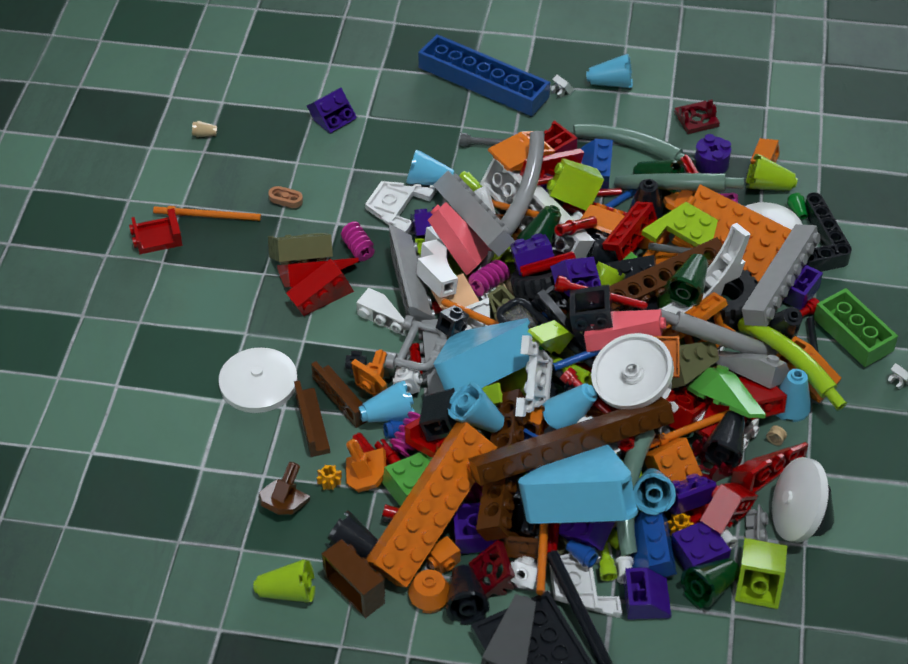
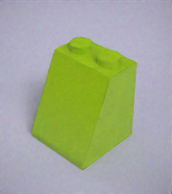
(575, 183)
(761, 573)

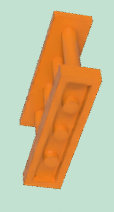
(706, 309)

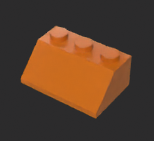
(606, 219)

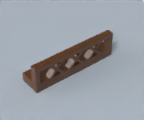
(338, 392)
(312, 420)

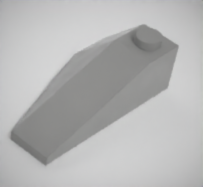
(757, 367)

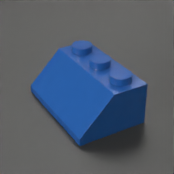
(599, 155)
(653, 544)

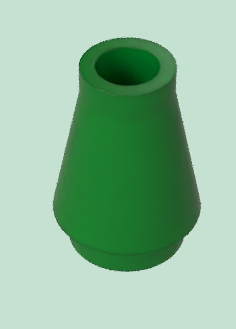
(797, 205)

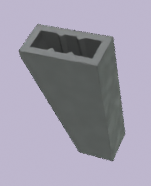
(513, 635)

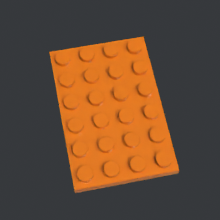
(765, 233)

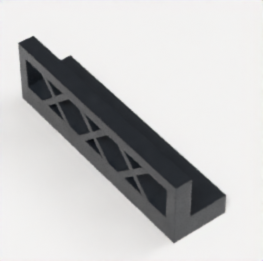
(554, 312)

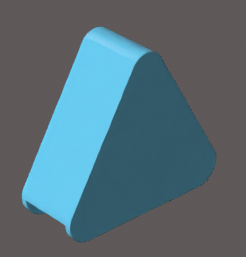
(482, 354)
(579, 489)

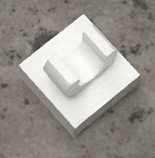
(561, 84)
(900, 374)

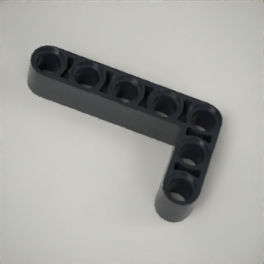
(836, 248)

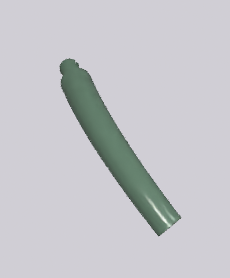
(631, 138)
(681, 181)
(633, 461)

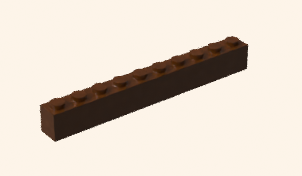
(569, 441)

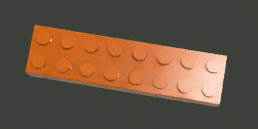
(429, 506)

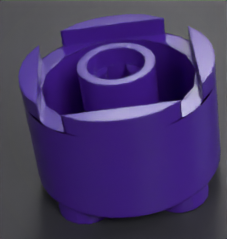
(712, 154)

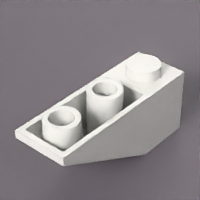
(380, 310)

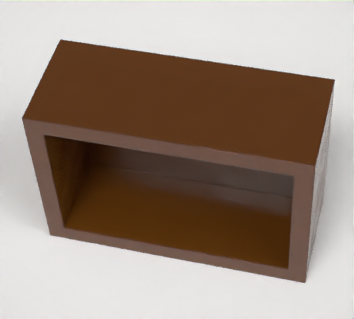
(354, 578)

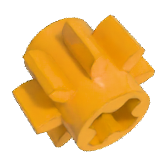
(329, 477)
(679, 522)

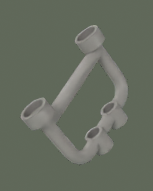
(412, 326)

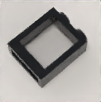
(591, 298)

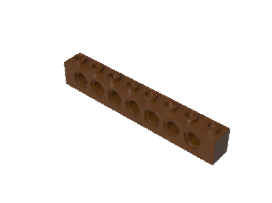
(652, 276)
(498, 497)

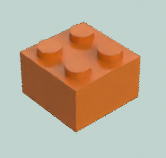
(673, 460)

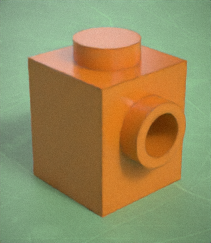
(444, 555)

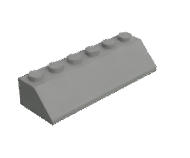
(411, 287)

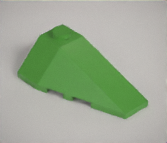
(726, 390)

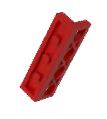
(550, 161)
(629, 227)

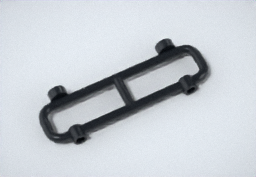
(534, 309)

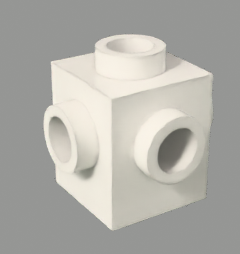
(411, 377)
(525, 572)

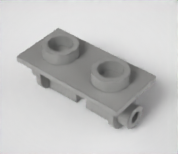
(757, 521)

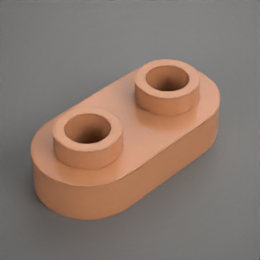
(285, 197)

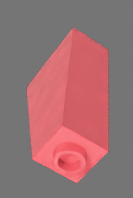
(458, 237)
(625, 323)

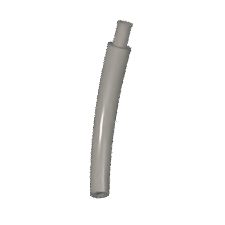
(528, 183)
(716, 334)

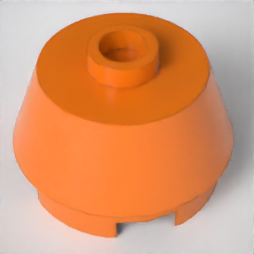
(429, 591)

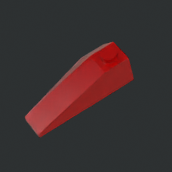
(294, 273)
(689, 409)
(762, 470)

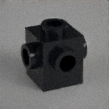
(452, 321)

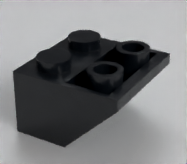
(434, 415)

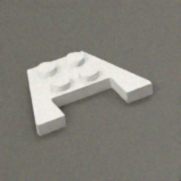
(391, 199)
(539, 377)
(585, 584)

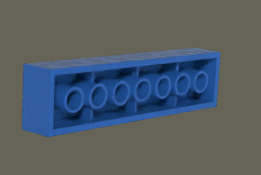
(484, 75)

